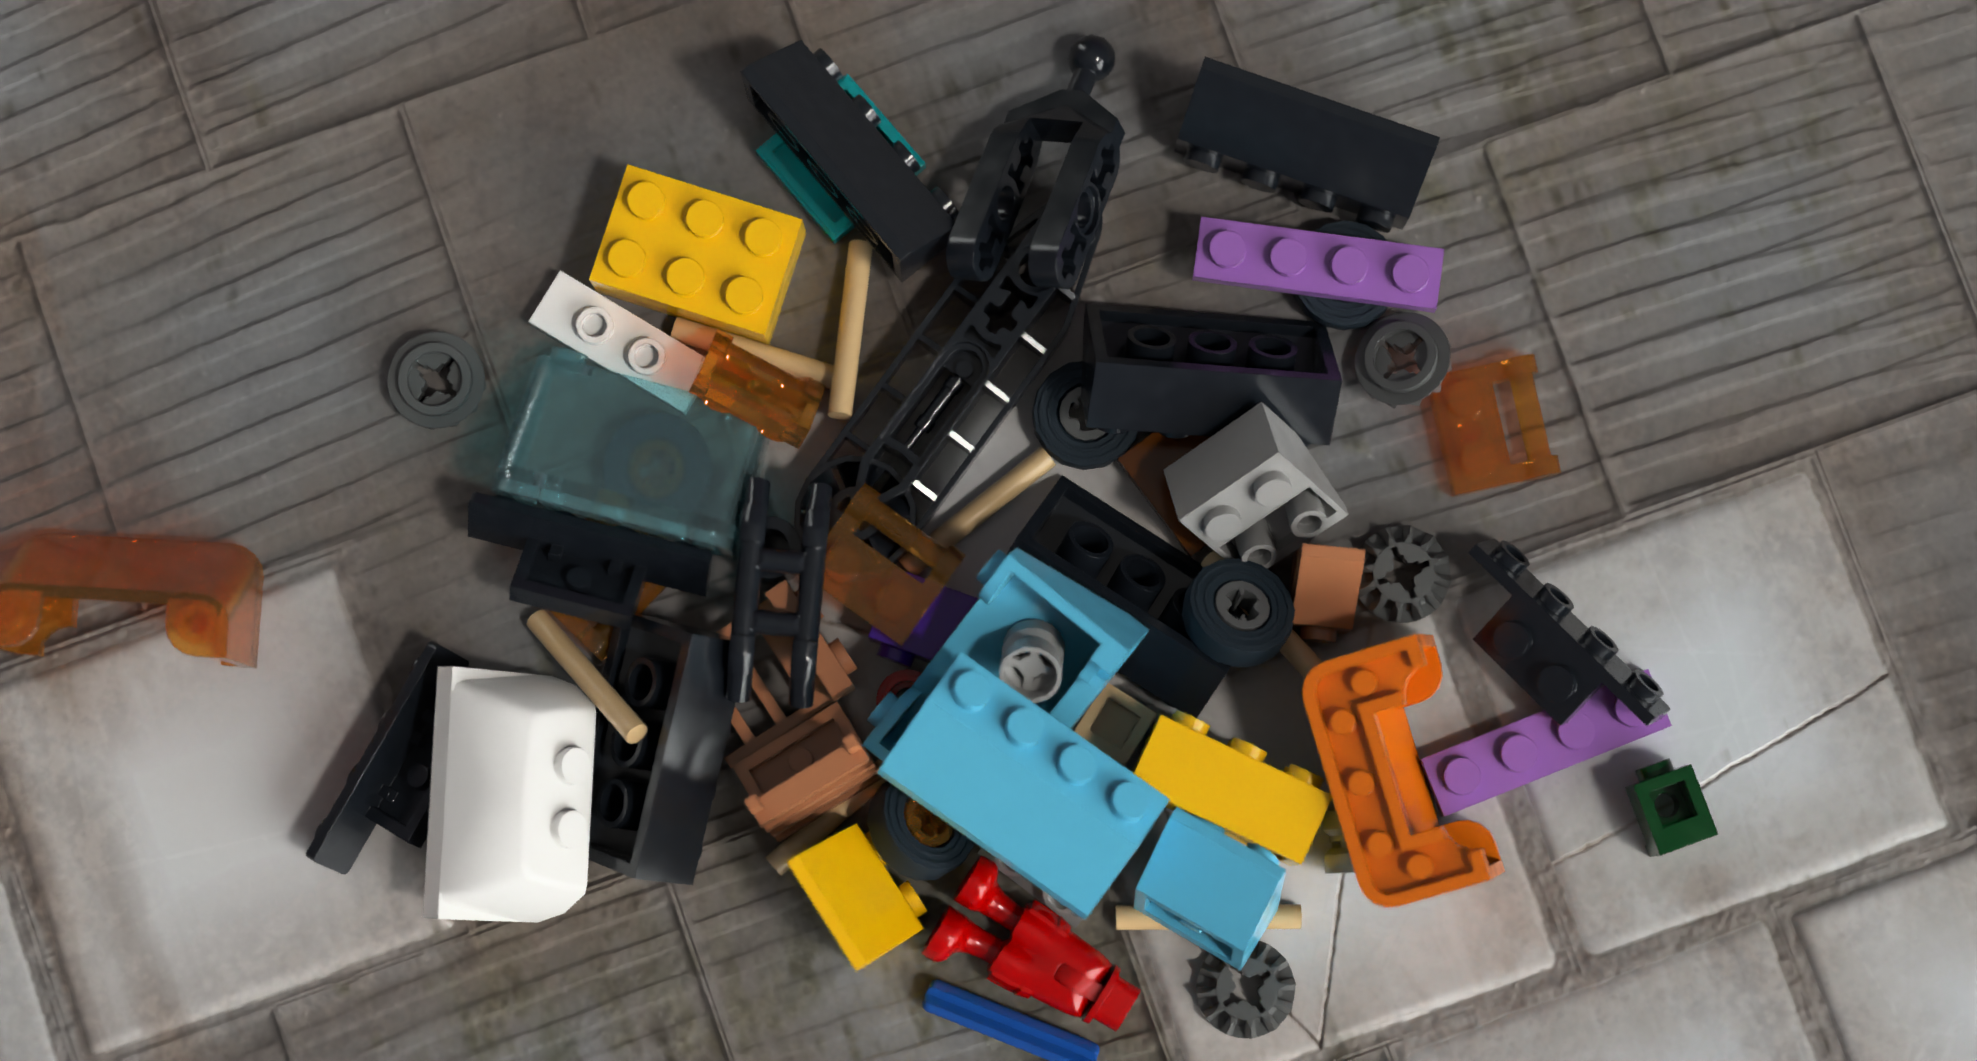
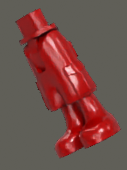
(1038, 959)

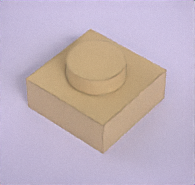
(1115, 723)

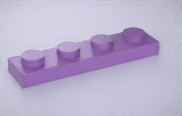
(1318, 264)
(1530, 751)

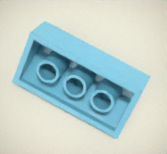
(1023, 786)

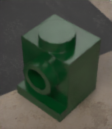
(1691, 815)

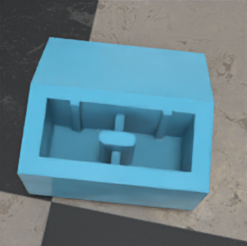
(1210, 887)

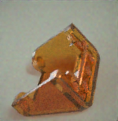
(208, 590)

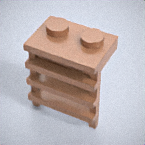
(830, 679)
(806, 772)

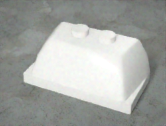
(508, 796)

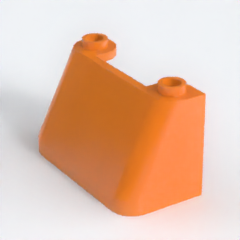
(1379, 779)

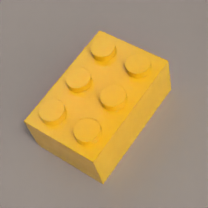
(697, 254)
(1233, 787)

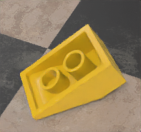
(858, 895)

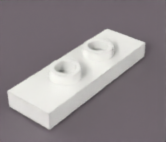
(612, 335)

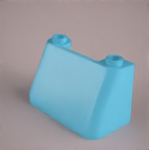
(1014, 590)

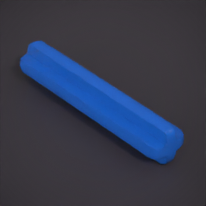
(1006, 1024)

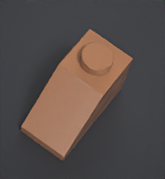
(1325, 590)

